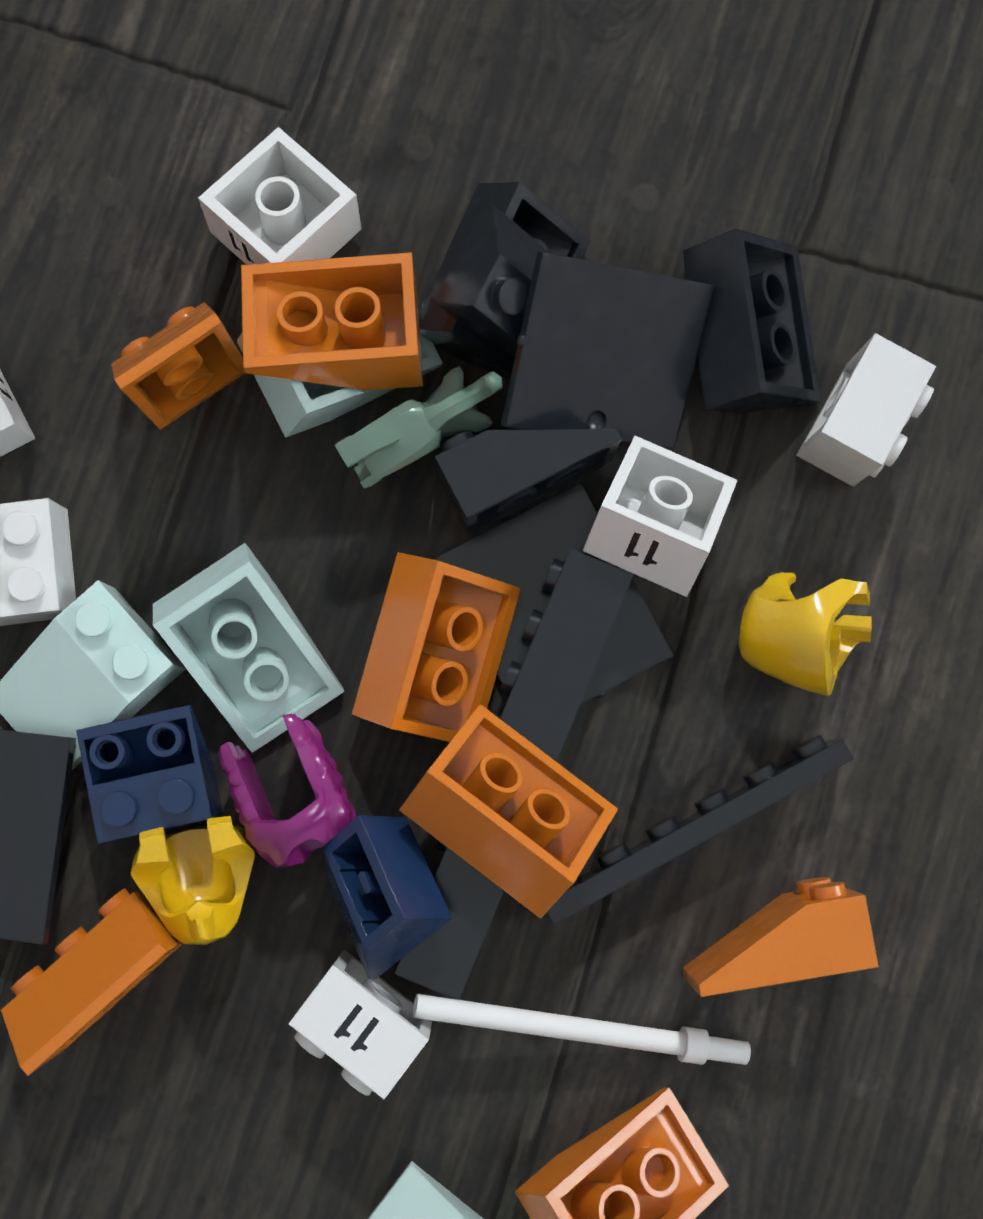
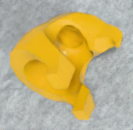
(799, 636)
(195, 878)

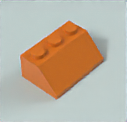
(435, 647)
(510, 811)
(86, 980)

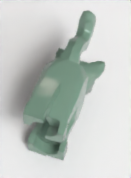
(418, 427)

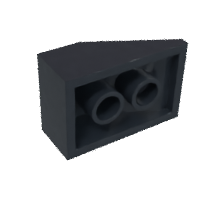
(512, 468)

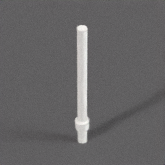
(689, 1044)

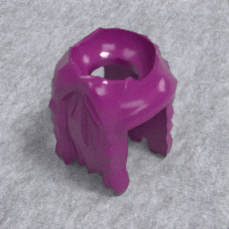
(292, 840)

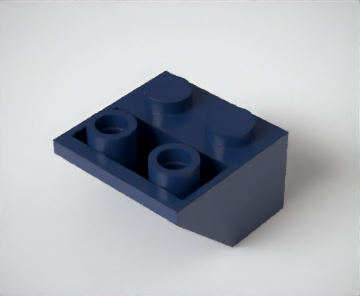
(148, 773)
(383, 889)

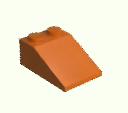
(334, 321)
(178, 365)
(791, 939)
(630, 1168)

